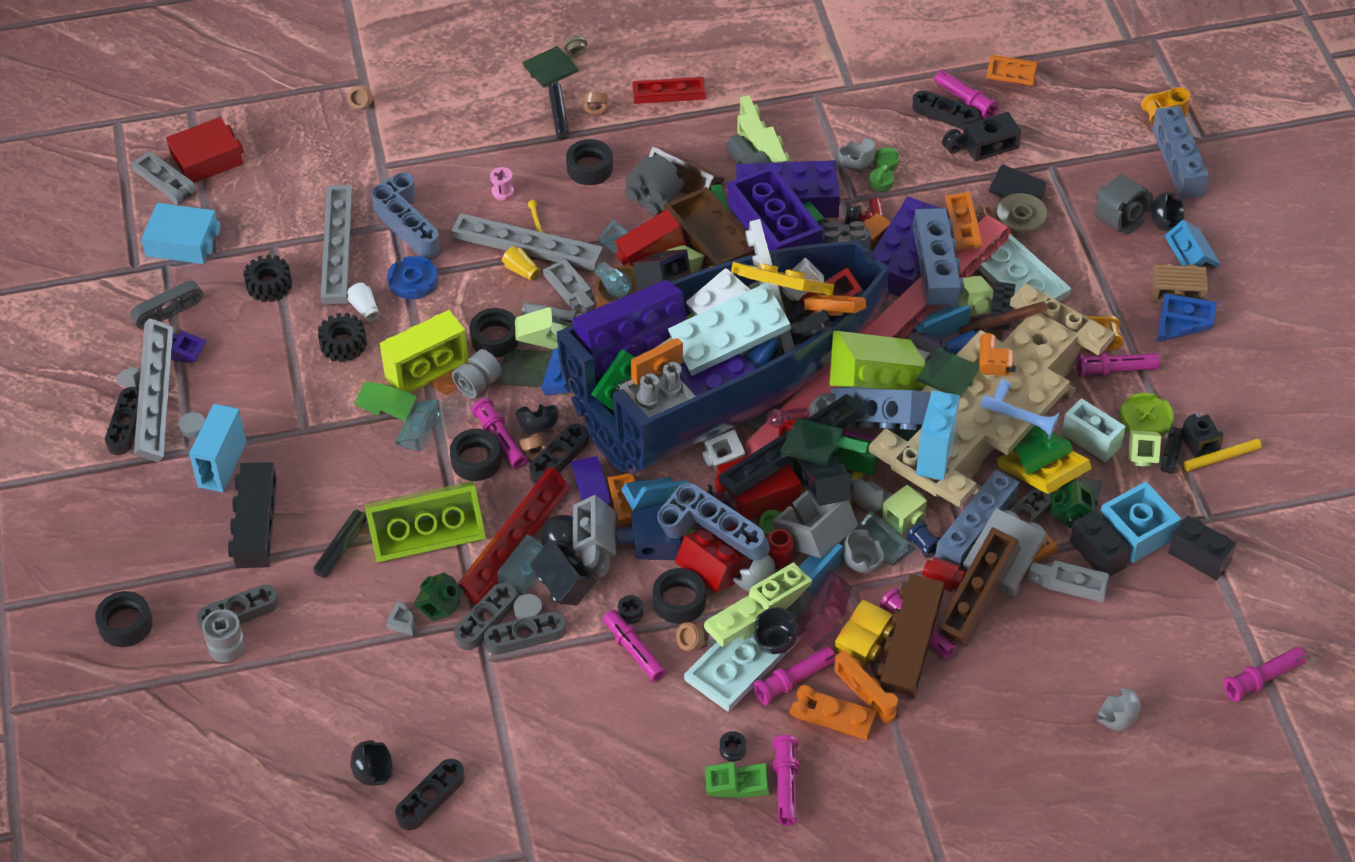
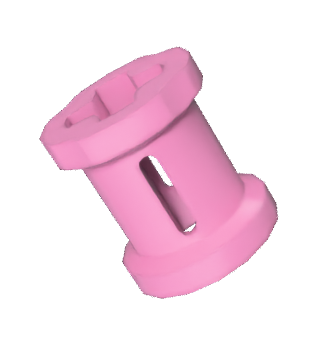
(501, 183)

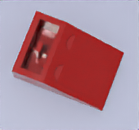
(712, 559)

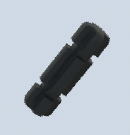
(1172, 450)

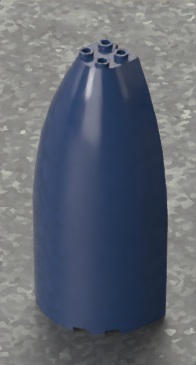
(637, 442)

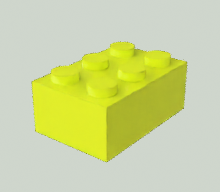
(424, 352)

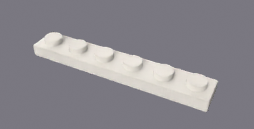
(756, 238)

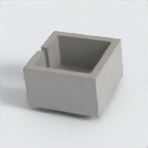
(820, 525)

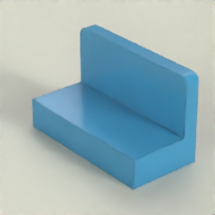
(1190, 245)
(945, 322)
(649, 492)
(818, 568)

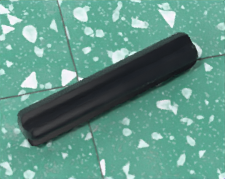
(558, 110)
(340, 543)

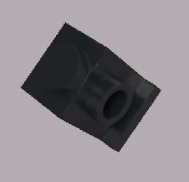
(1201, 435)

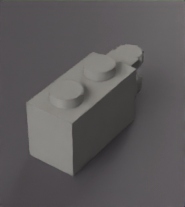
(594, 534)

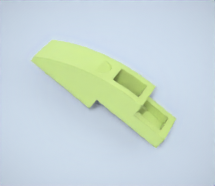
(757, 134)
(775, 591)

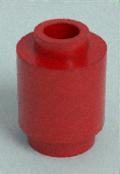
(781, 547)
(944, 571)

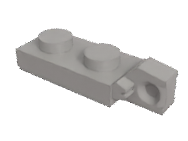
(570, 286)
(1070, 579)

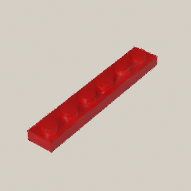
(523, 521)

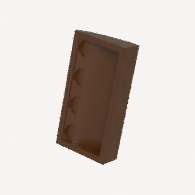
(709, 228)

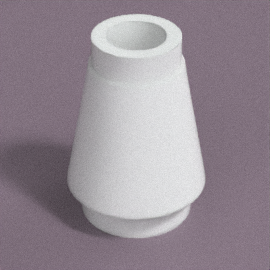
(363, 301)

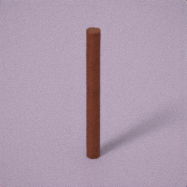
(1005, 317)

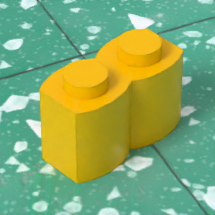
(865, 632)

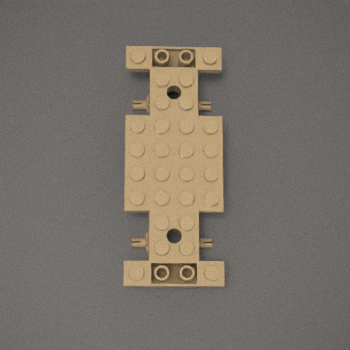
(1043, 358)

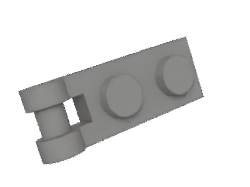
(163, 177)

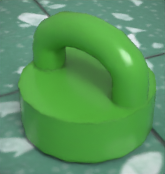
(887, 156)
(881, 178)
(766, 521)

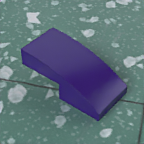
(186, 347)
(590, 479)

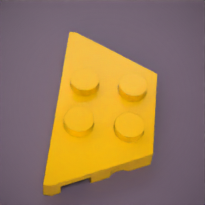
(790, 278)

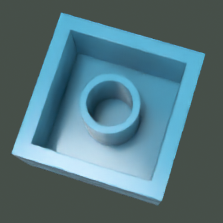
(1141, 520)

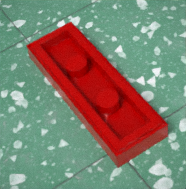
(669, 90)

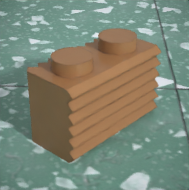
(1178, 280)

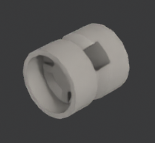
(481, 371)
(223, 635)

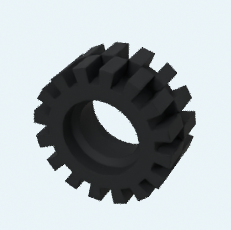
(263, 268)
(1001, 301)
(342, 348)

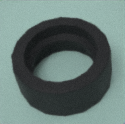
(589, 148)
(488, 318)
(475, 438)
(675, 578)
(126, 636)

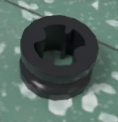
(954, 141)
(852, 214)
(625, 604)
(740, 743)

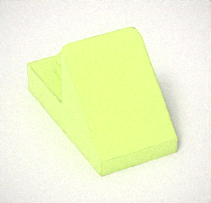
(538, 328)

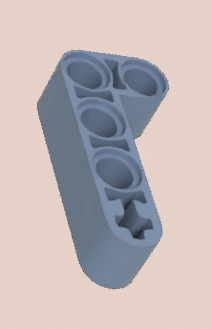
(392, 205)
(717, 524)

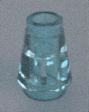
(615, 281)

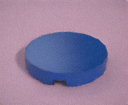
(412, 277)

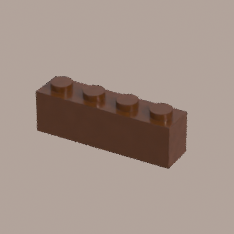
(979, 586)
(912, 635)

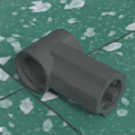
(743, 151)

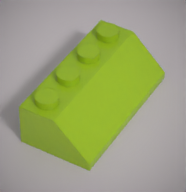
(875, 362)
(425, 521)

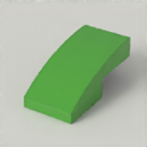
(384, 398)
(735, 782)

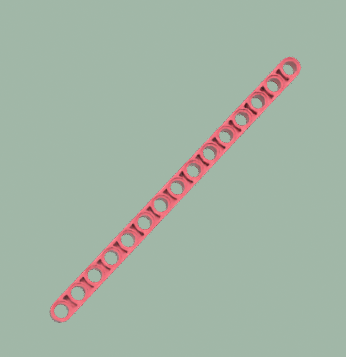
(894, 322)

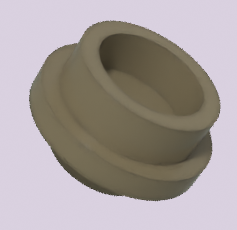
(576, 45)

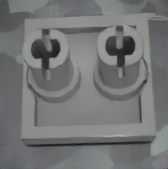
(660, 391)

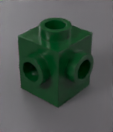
(1072, 503)
(438, 596)

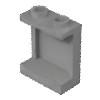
(1030, 538)

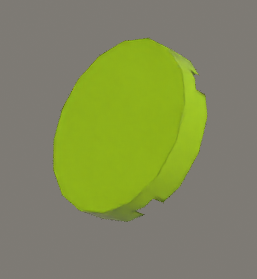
(1146, 413)

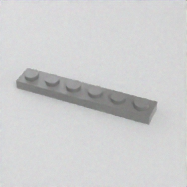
(532, 242)
(336, 245)
(153, 390)

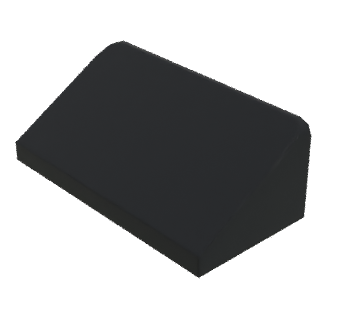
(1012, 181)

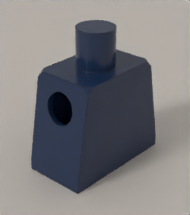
(648, 536)

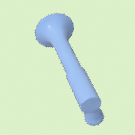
(997, 405)

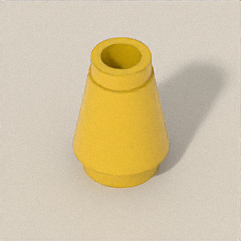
(520, 263)

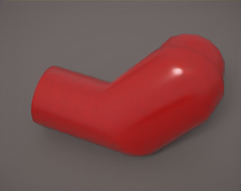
(875, 207)

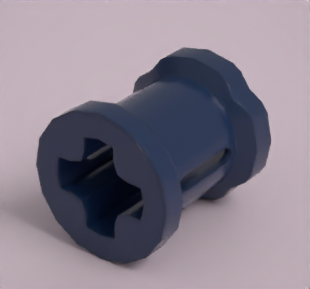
(923, 539)

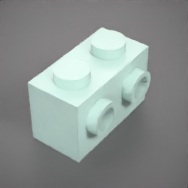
(1093, 430)

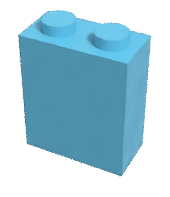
(180, 233)
(937, 435)
(218, 447)

